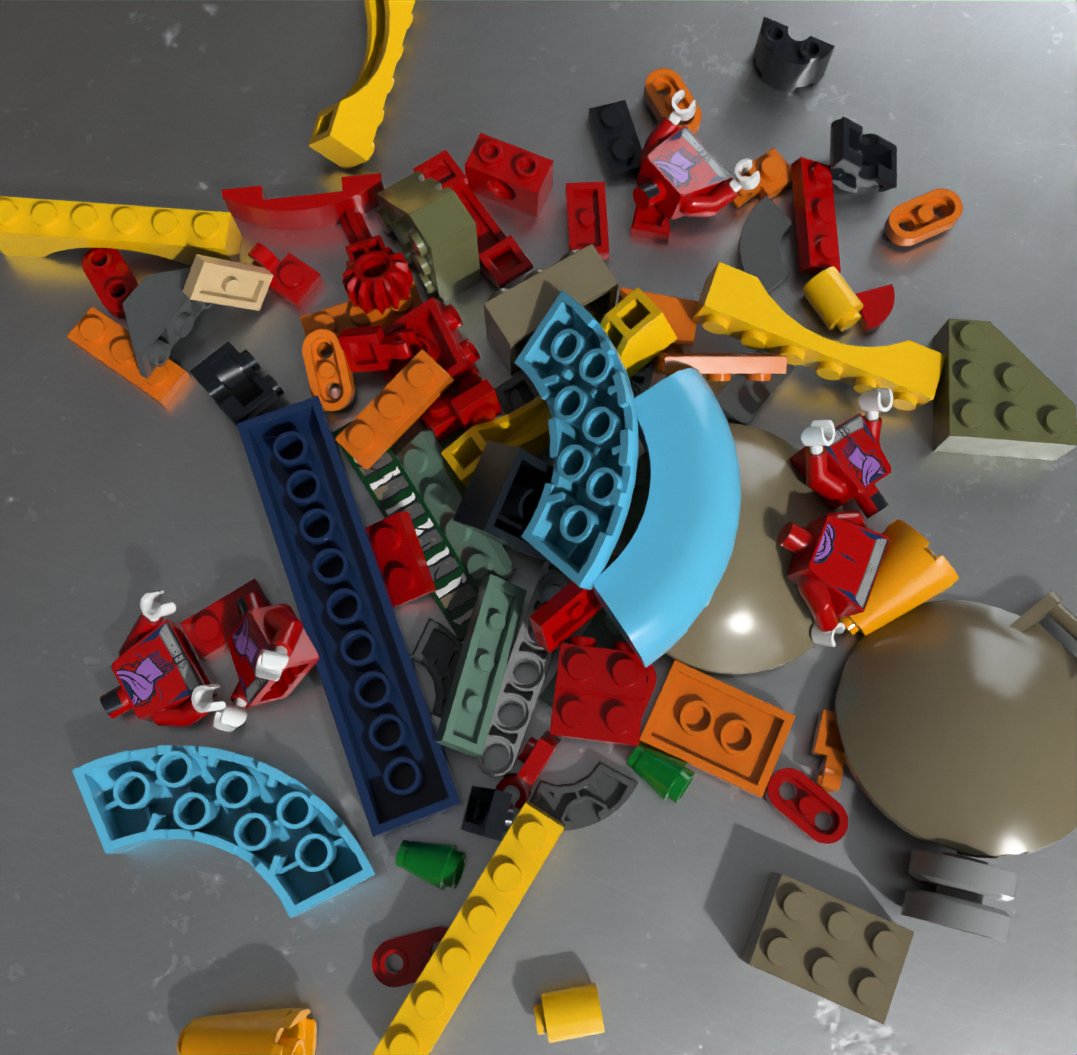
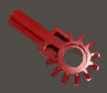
(374, 273)

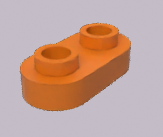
(669, 82)
(920, 219)
(326, 371)

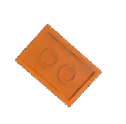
(717, 728)

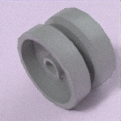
(959, 893)

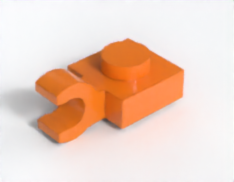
(774, 178)
(829, 746)

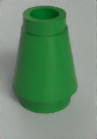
(662, 772)
(433, 862)

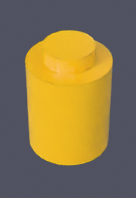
(833, 299)
(569, 1013)

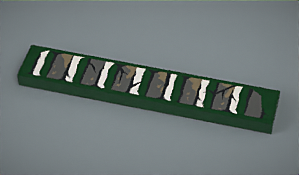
(395, 493)

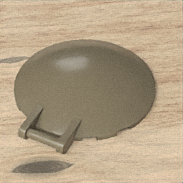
(755, 610)
(966, 725)

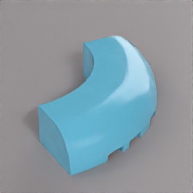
(590, 440)
(688, 519)
(227, 804)

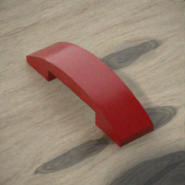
(304, 211)
(498, 255)

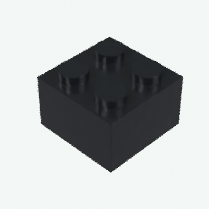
(504, 495)

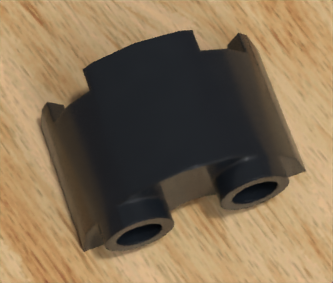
(789, 62)
(861, 158)
(234, 383)

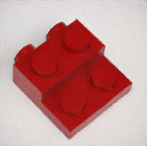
(439, 337)
(598, 693)

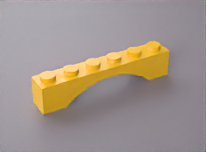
(349, 126)
(48, 226)
(742, 308)
(638, 334)
(472, 934)

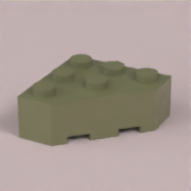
(432, 233)
(996, 398)

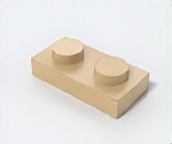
(227, 283)

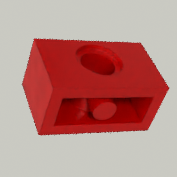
(509, 175)

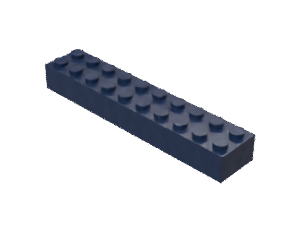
(349, 618)

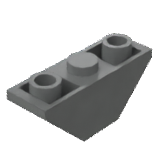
(159, 317)

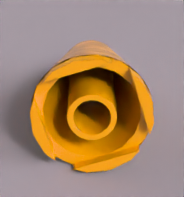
(904, 580)
(251, 1033)

